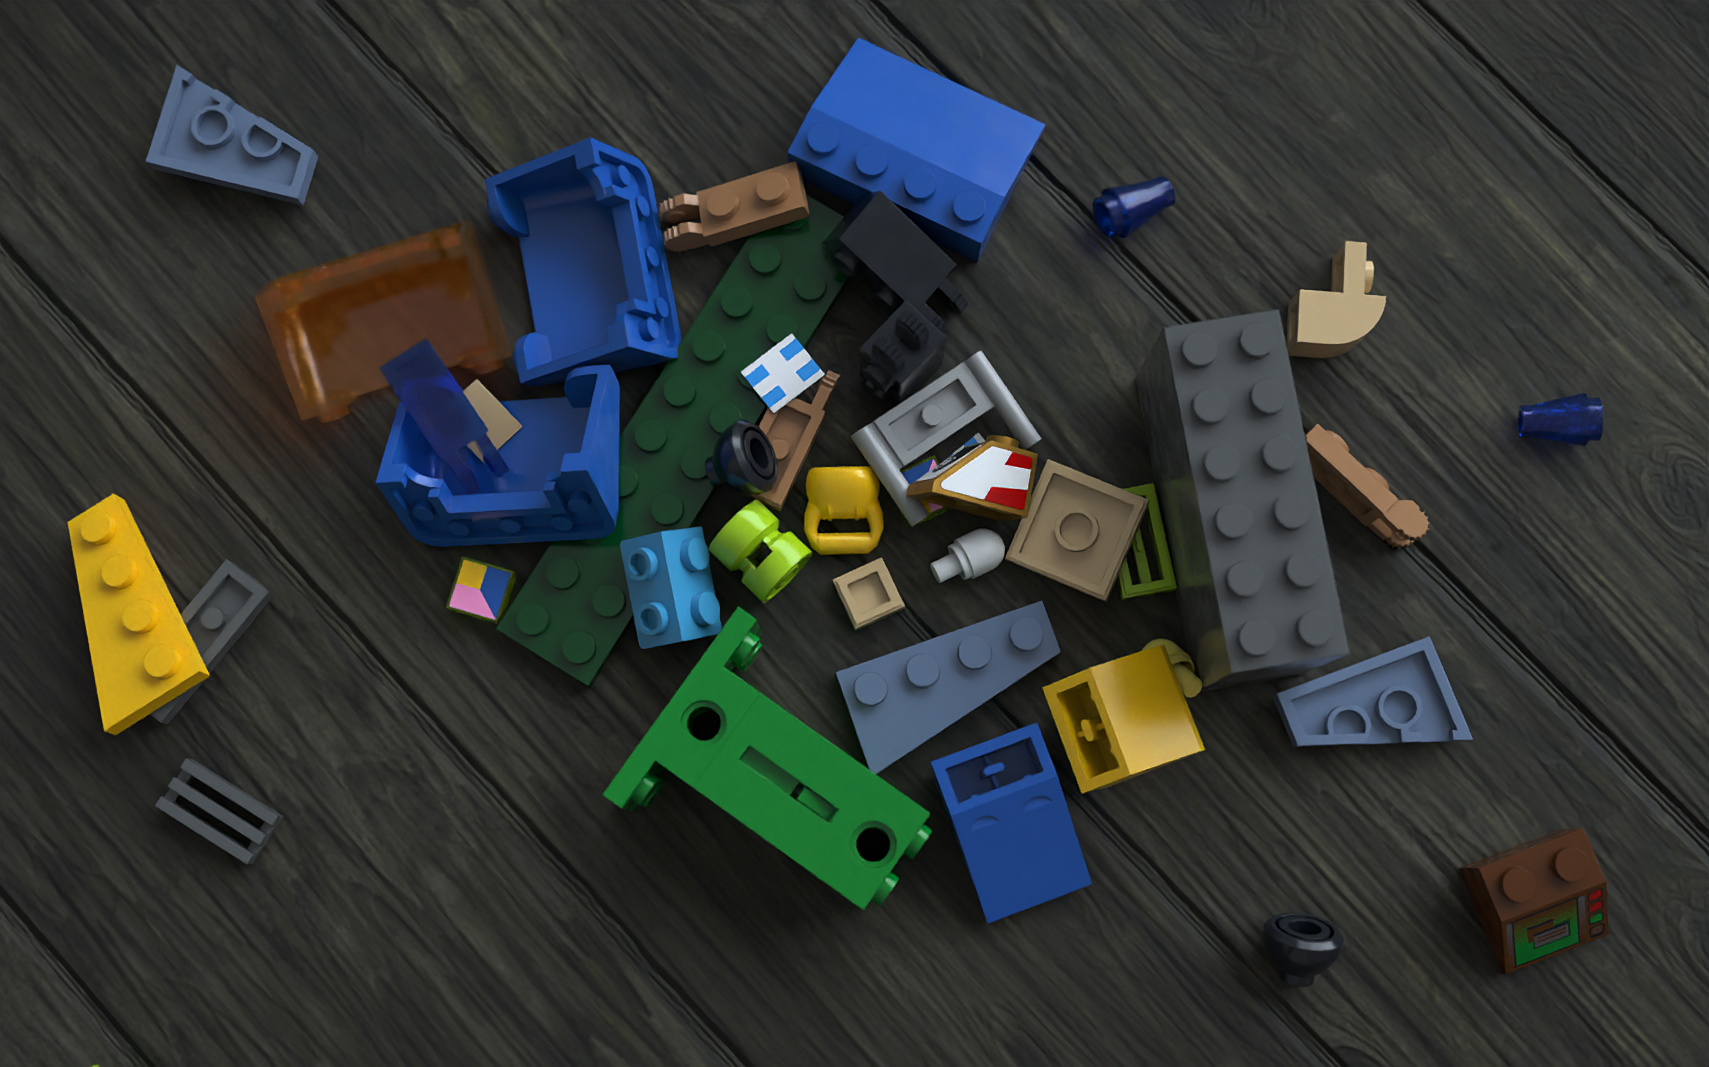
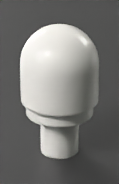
(970, 555)

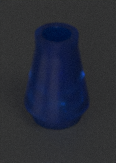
(1129, 206)
(1564, 420)

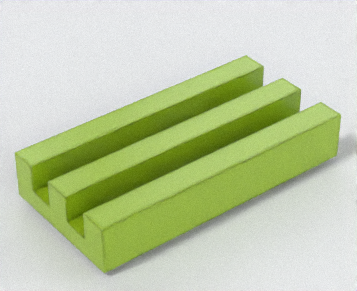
(1146, 586)

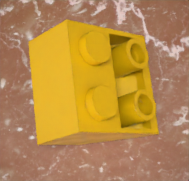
(1123, 719)

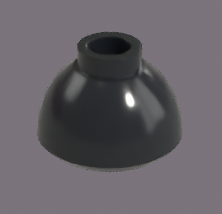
(743, 460)
(1301, 946)

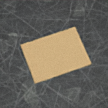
(493, 414)

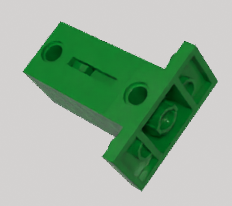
(773, 773)

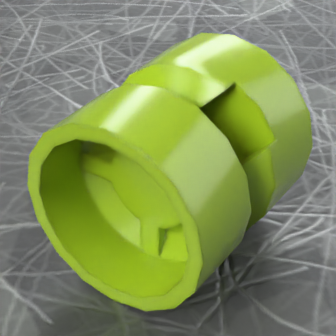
(747, 537)

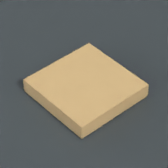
(1077, 530)

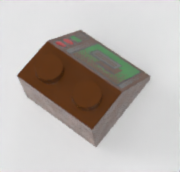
(1539, 897)

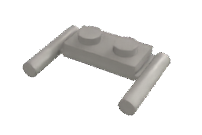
(933, 417)

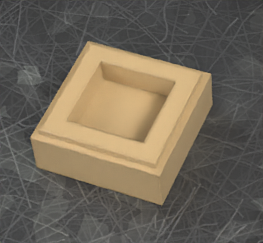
(868, 594)

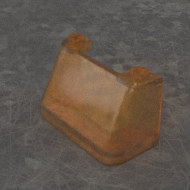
(364, 309)

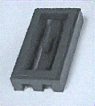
(181, 787)

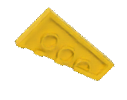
(131, 621)

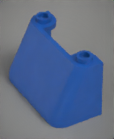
(588, 261)
(557, 480)

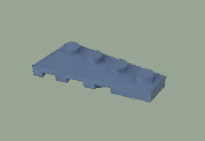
(931, 685)

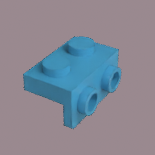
(671, 587)

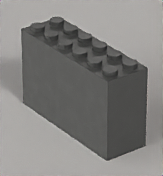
(1239, 502)

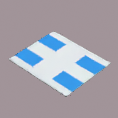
(782, 373)

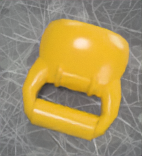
(843, 494)

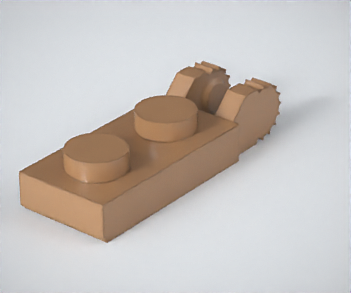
(736, 208)
(792, 436)
(1363, 490)

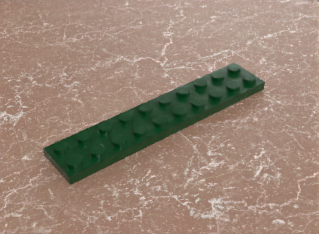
(778, 285)

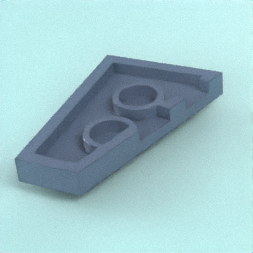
(223, 144)
(1376, 701)

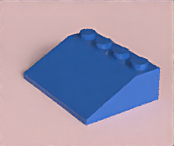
(918, 140)

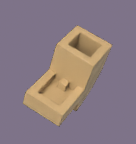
(1335, 321)

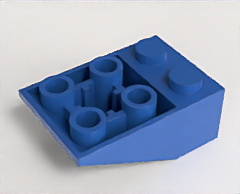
(1011, 822)

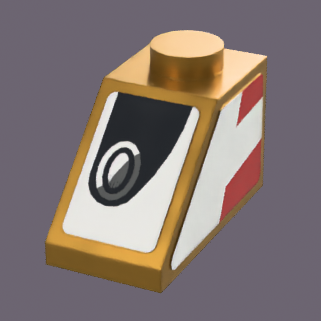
(982, 480)

